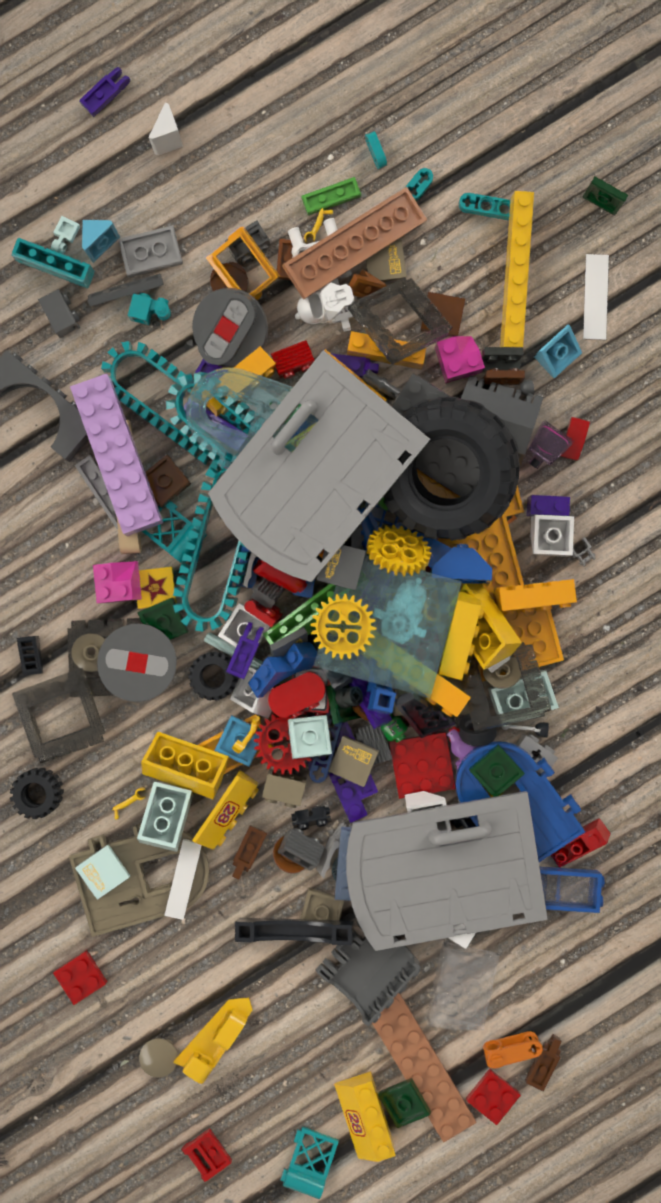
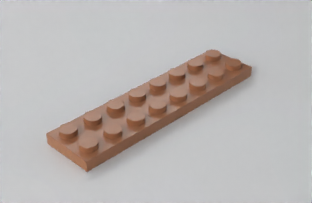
(354, 243)
(420, 1062)

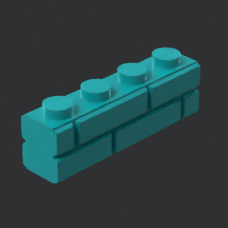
(53, 263)

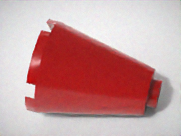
(278, 577)

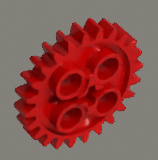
(286, 762)

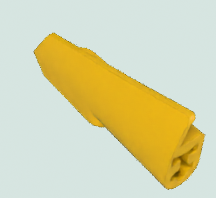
(214, 1039)

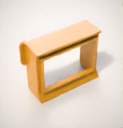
(256, 251)

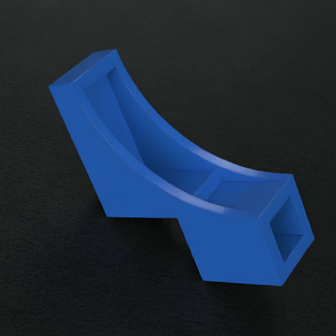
(275, 669)
(381, 698)

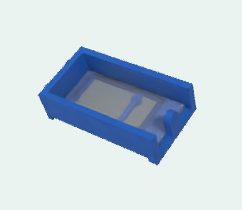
(572, 889)

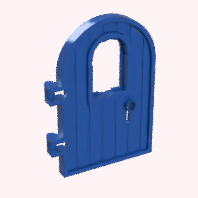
(550, 822)

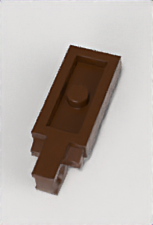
(248, 850)
(544, 1064)

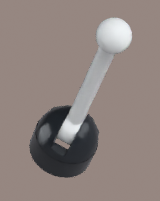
(540, 729)

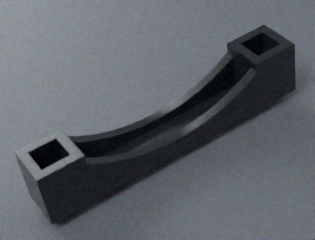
(268, 929)

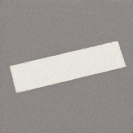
(596, 296)

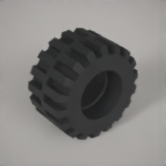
(197, 680)
(24, 802)

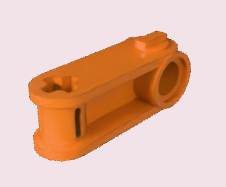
(512, 1049)

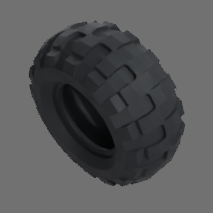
(498, 466)

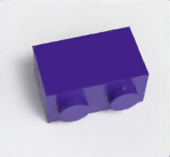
(548, 505)

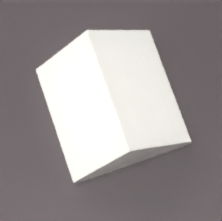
(165, 133)

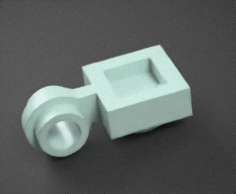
(65, 230)

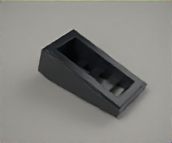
(23, 656)

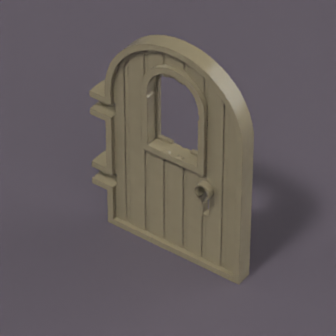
(106, 912)

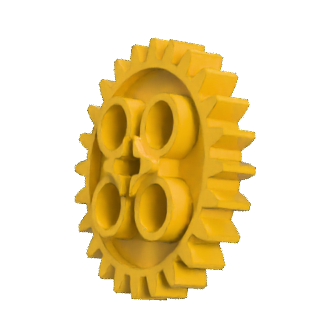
(398, 550)
(342, 645)

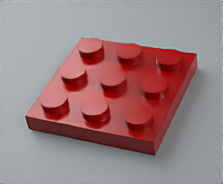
(422, 764)

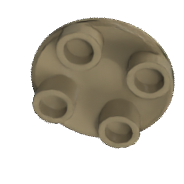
(158, 1057)

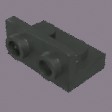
(501, 357)

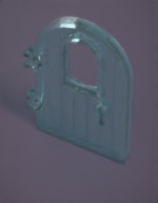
(245, 388)

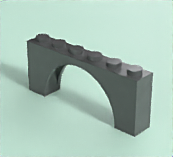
(71, 431)

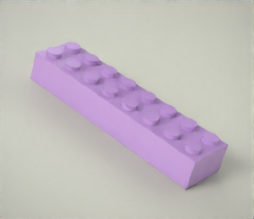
(116, 454)

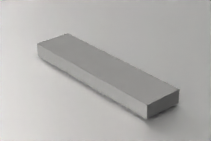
(92, 475)

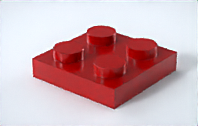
(80, 977)
(493, 1096)

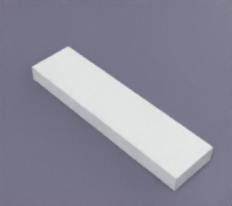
(183, 879)

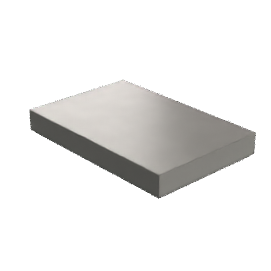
(150, 251)

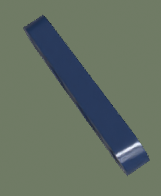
(325, 771)

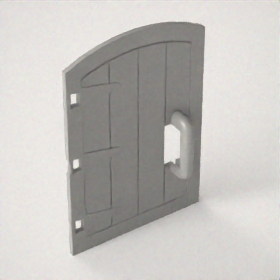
(308, 500)
(426, 881)

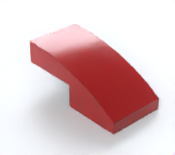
(577, 431)

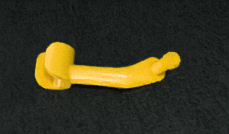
(312, 234)
(239, 746)
(127, 802)

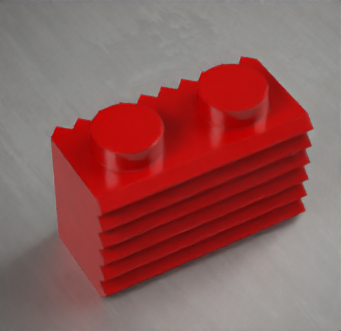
(293, 359)

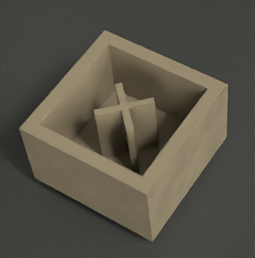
(284, 788)

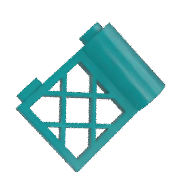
(178, 545)
(301, 1177)

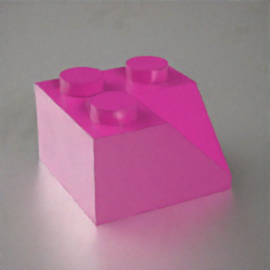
(459, 358)
(117, 582)

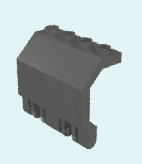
(516, 414)
(370, 976)

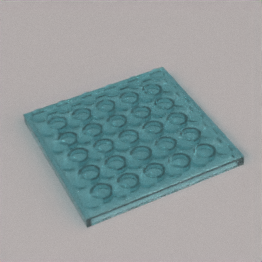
(410, 631)

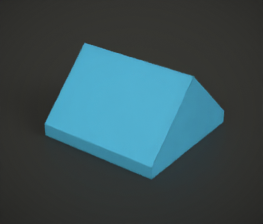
(98, 237)
(559, 352)

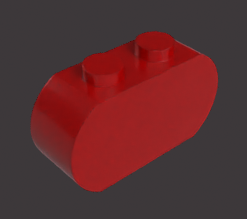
(297, 695)

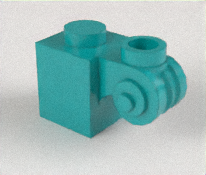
(143, 307)

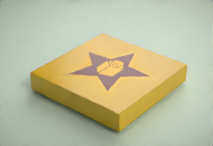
(156, 586)

